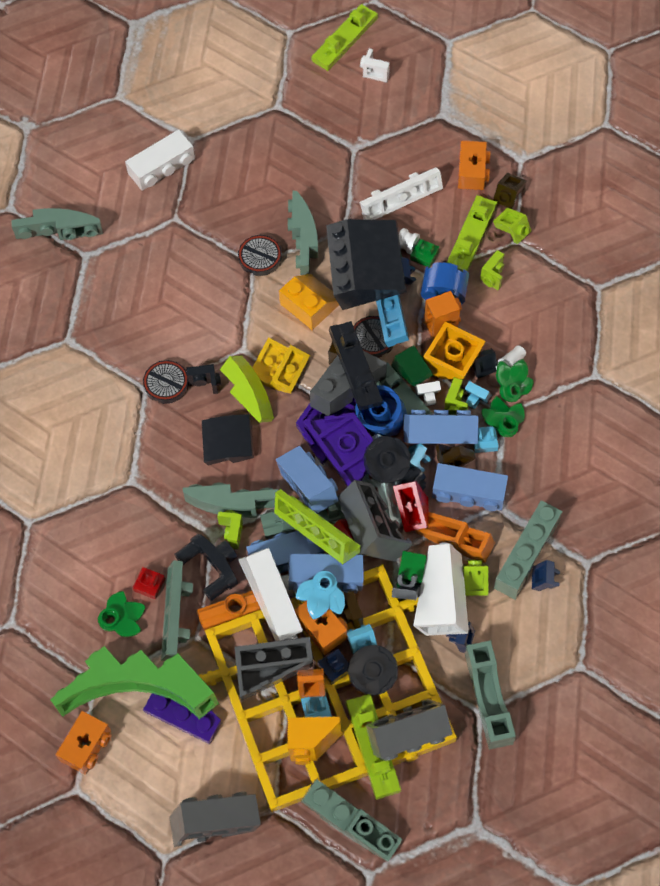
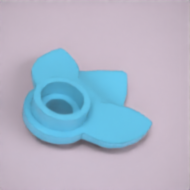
(320, 598)

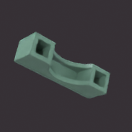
(527, 549)
(486, 686)

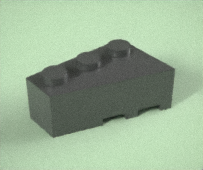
(333, 390)
(370, 522)
(270, 663)
(409, 730)
(214, 817)

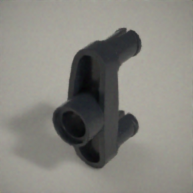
(218, 557)

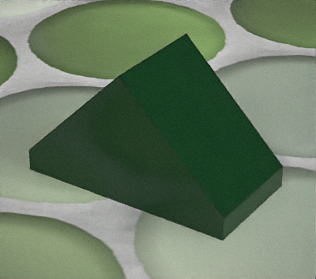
(411, 366)

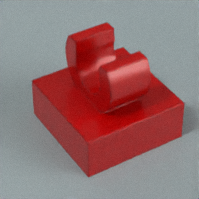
(148, 583)

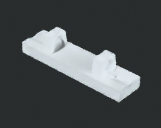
(401, 194)

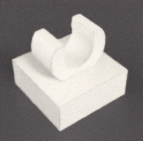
(428, 391)

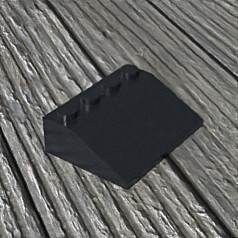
(365, 261)

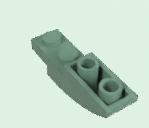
(65, 222)
(303, 231)
(220, 498)
(351, 821)

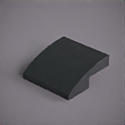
(227, 439)

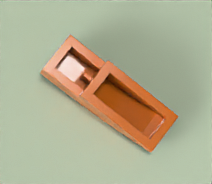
(464, 539)
(311, 683)

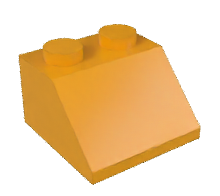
(307, 299)
(452, 352)
(311, 737)

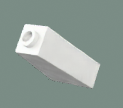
(442, 593)
(271, 594)

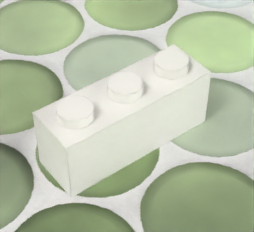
(160, 160)

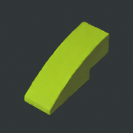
(248, 388)

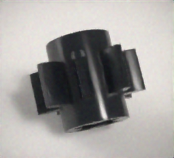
(414, 474)

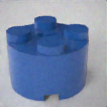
(444, 278)
(388, 422)

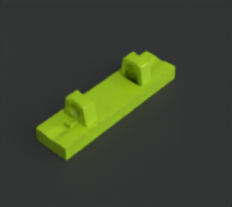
(344, 37)
(472, 233)
(380, 772)

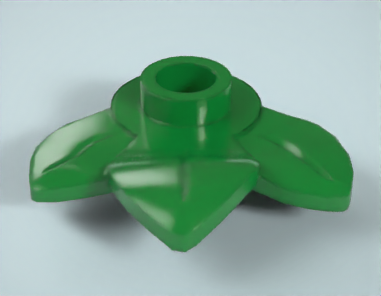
(515, 379)
(501, 415)
(125, 615)

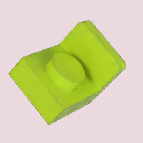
(513, 223)
(491, 270)
(454, 397)
(233, 529)
(475, 578)

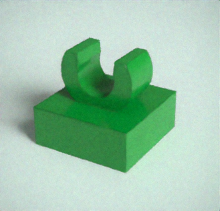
(424, 253)

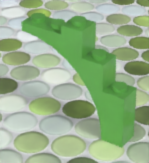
(139, 674)

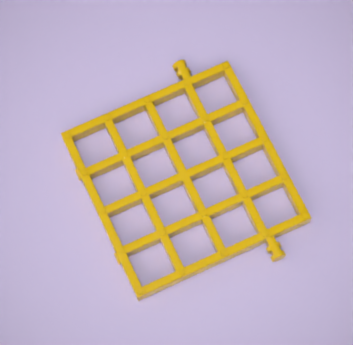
(286, 701)

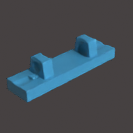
(392, 320)

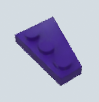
(182, 719)

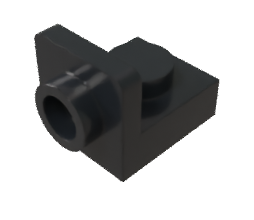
(203, 375)

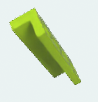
(315, 527)

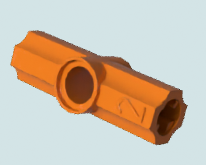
(220, 613)

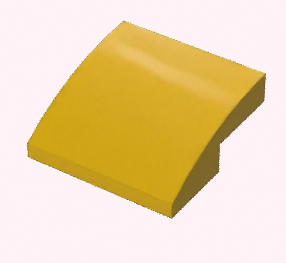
(280, 365)

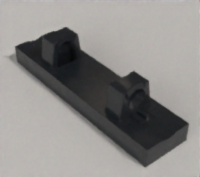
(355, 366)

